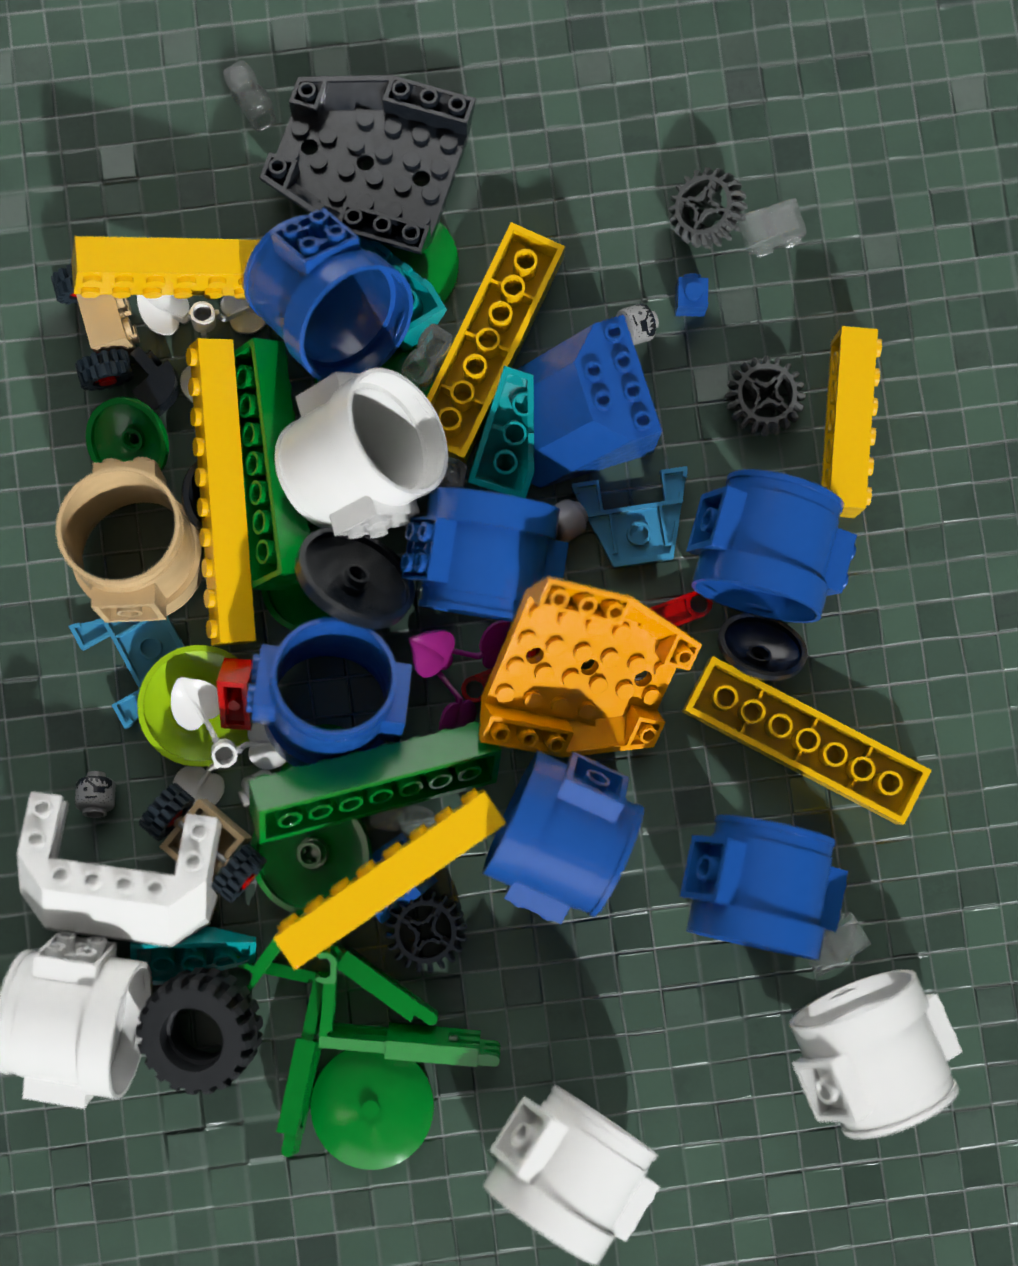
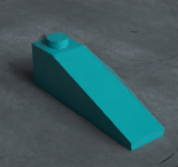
(426, 302)
(507, 441)
(205, 948)

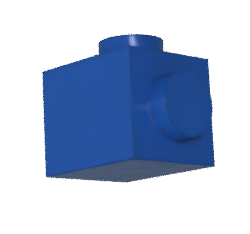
(691, 295)

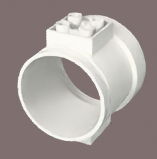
(361, 452)
(73, 1020)
(876, 1055)
(571, 1174)

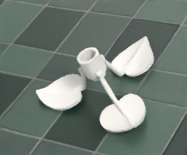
(167, 312)
(197, 702)

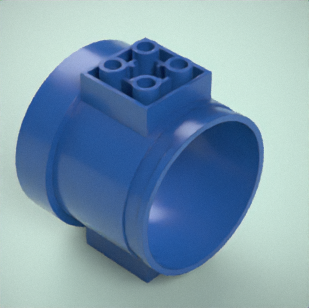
(328, 295)
(771, 546)
(481, 551)
(327, 636)
(564, 837)
(764, 886)

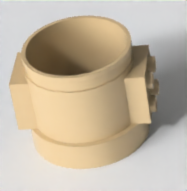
(159, 589)

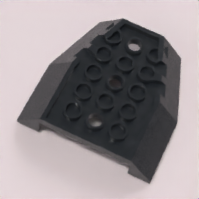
(377, 119)

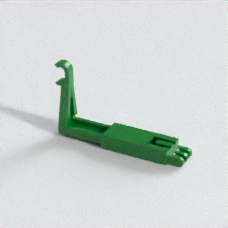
(366, 975)
(400, 1040)
(303, 1063)

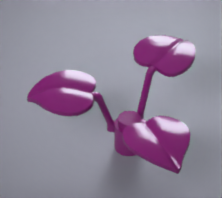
(434, 653)

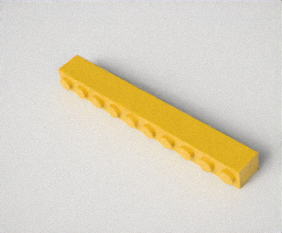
(221, 492)

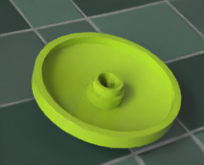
(155, 710)

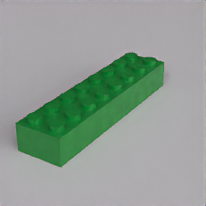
(264, 411)
(371, 782)

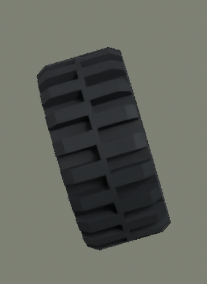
(178, 1060)

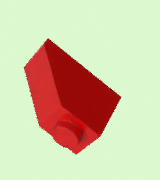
(232, 693)

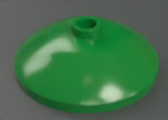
(113, 430)

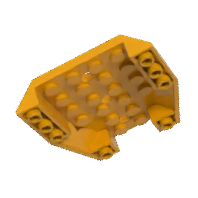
(558, 706)

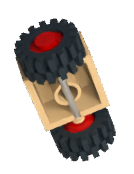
(108, 333)
(235, 861)

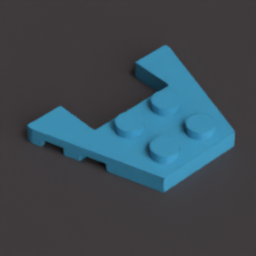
(636, 532)
(139, 646)

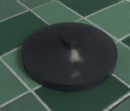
(354, 579)

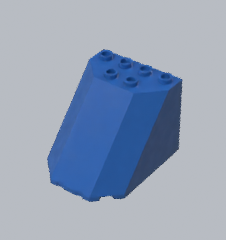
(590, 404)

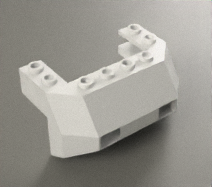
(114, 899)

